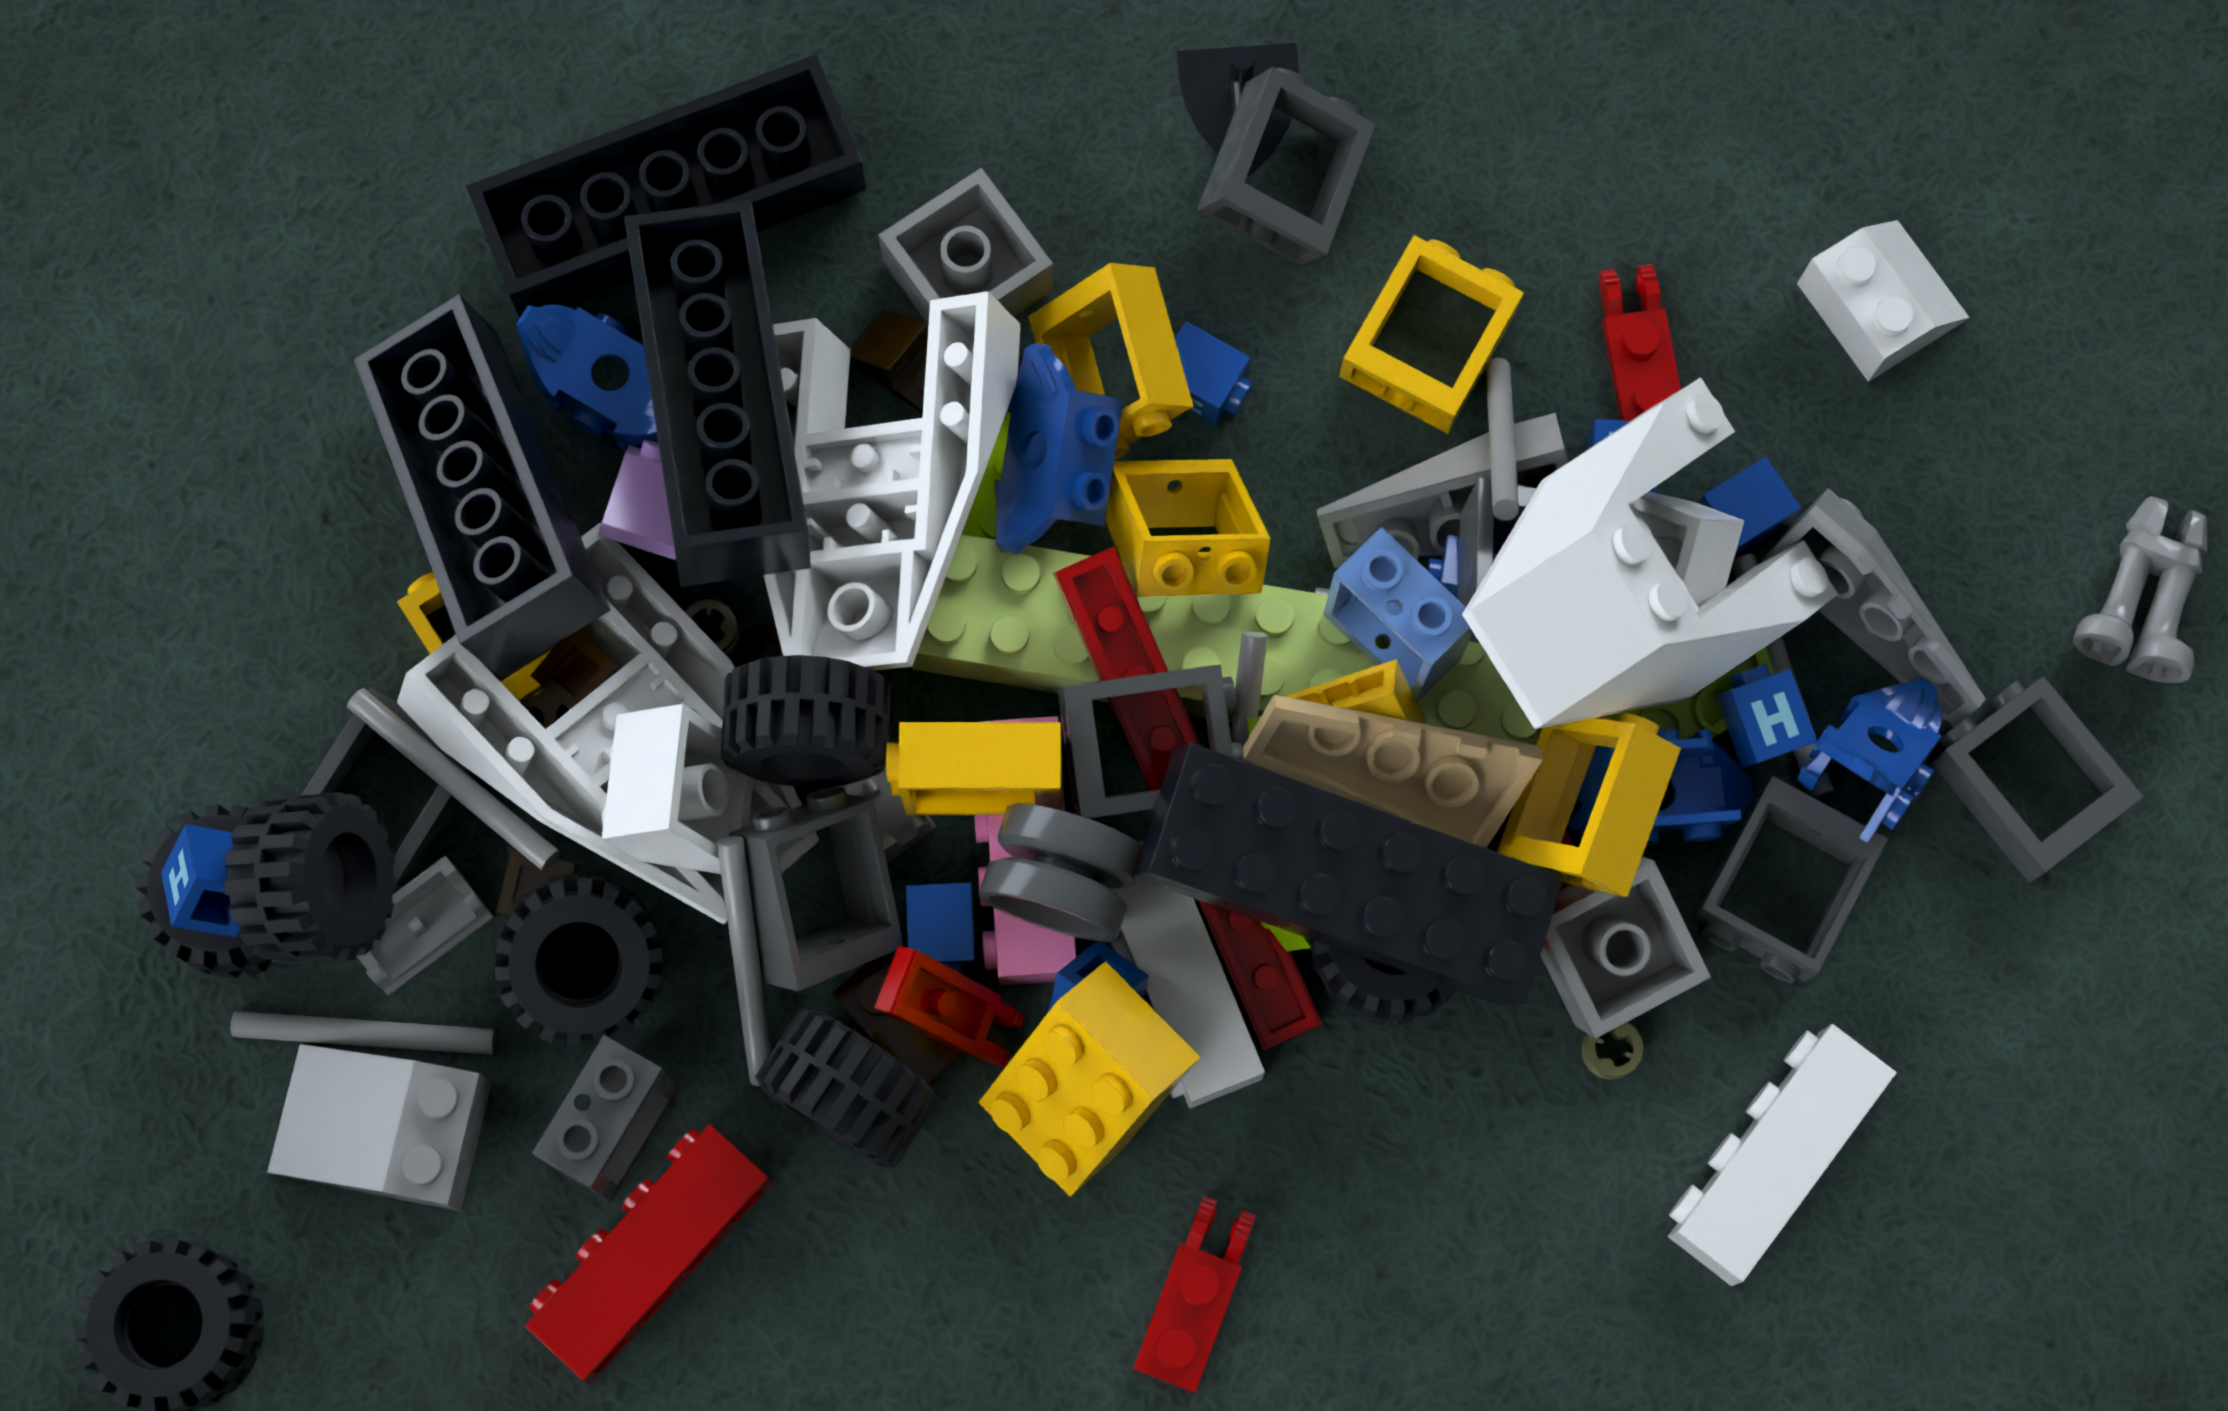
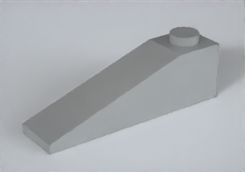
(1426, 500)
(1879, 604)

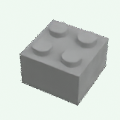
(965, 246)
(1620, 953)

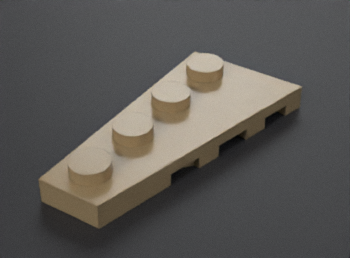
(1396, 765)

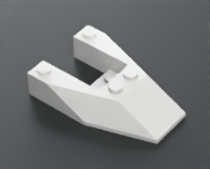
(887, 495)
(1587, 603)
(565, 769)

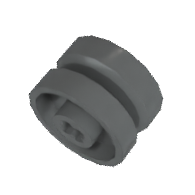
(1061, 872)

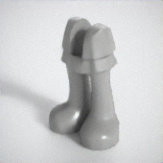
(2144, 552)

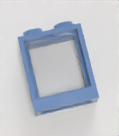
(1395, 597)

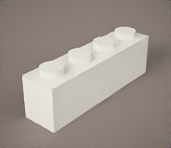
(1188, 989)
(1780, 1154)

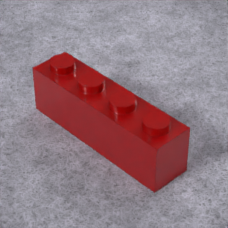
(647, 1253)

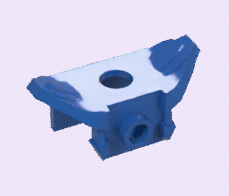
(561, 355)
(1054, 452)
(1905, 716)
(1706, 786)

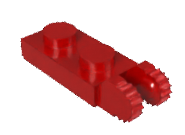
(1638, 344)
(946, 1005)
(1192, 1303)

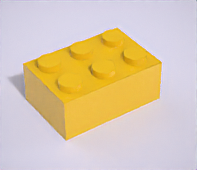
(1088, 1078)

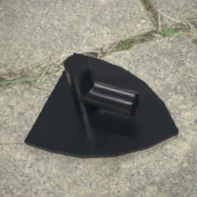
(1214, 83)

